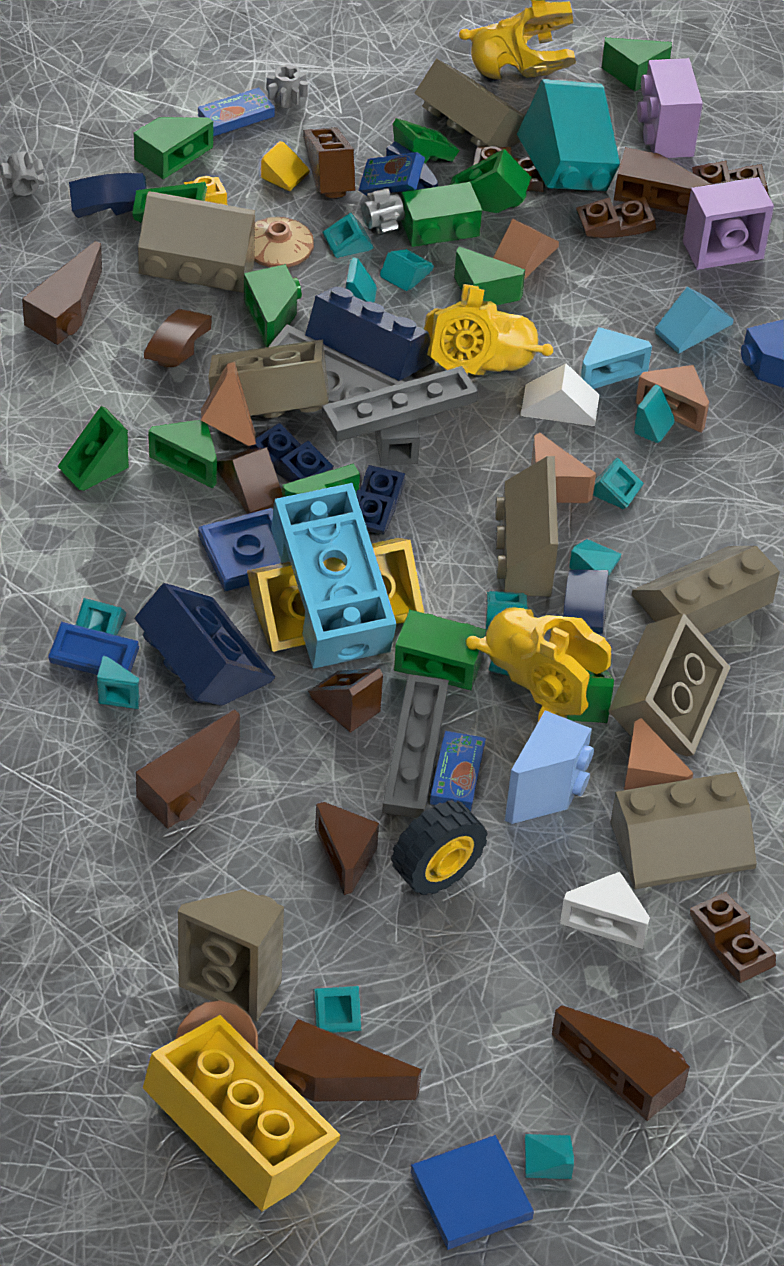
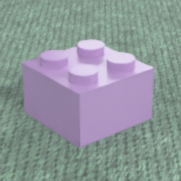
(670, 108)
(727, 223)

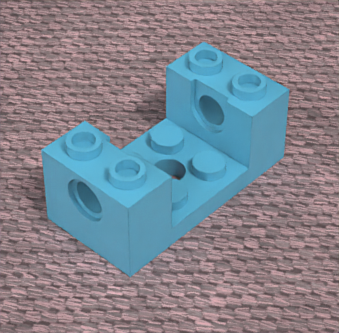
(344, 609)

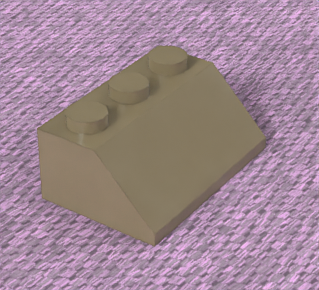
(469, 106)
(196, 241)
(278, 377)
(528, 530)
(712, 588)
(671, 684)
(684, 830)
(232, 949)

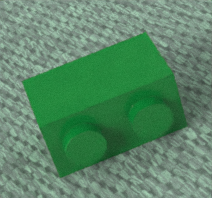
(441, 214)
(438, 649)

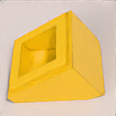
(283, 167)

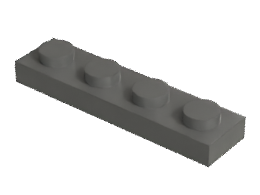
(399, 403)
(415, 746)

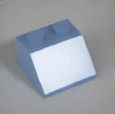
(549, 769)

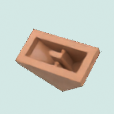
(525, 247)
(682, 392)
(228, 409)
(573, 479)
(652, 760)

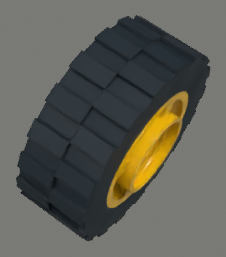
(439, 847)

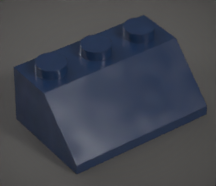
(368, 333)
(202, 646)

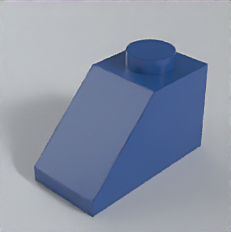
(765, 352)

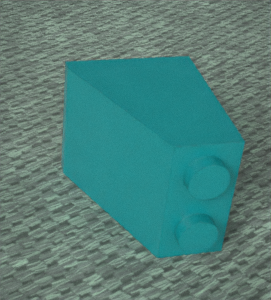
(571, 135)

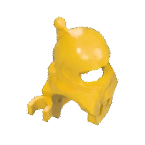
(507, 41)
(480, 336)
(549, 669)

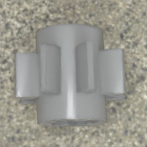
(287, 86)
(22, 173)
(382, 211)

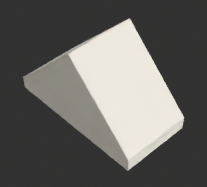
(561, 397)
(607, 910)

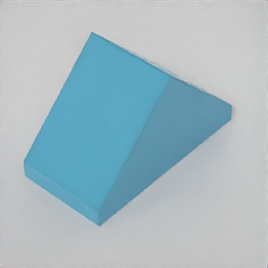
(691, 321)
(614, 358)

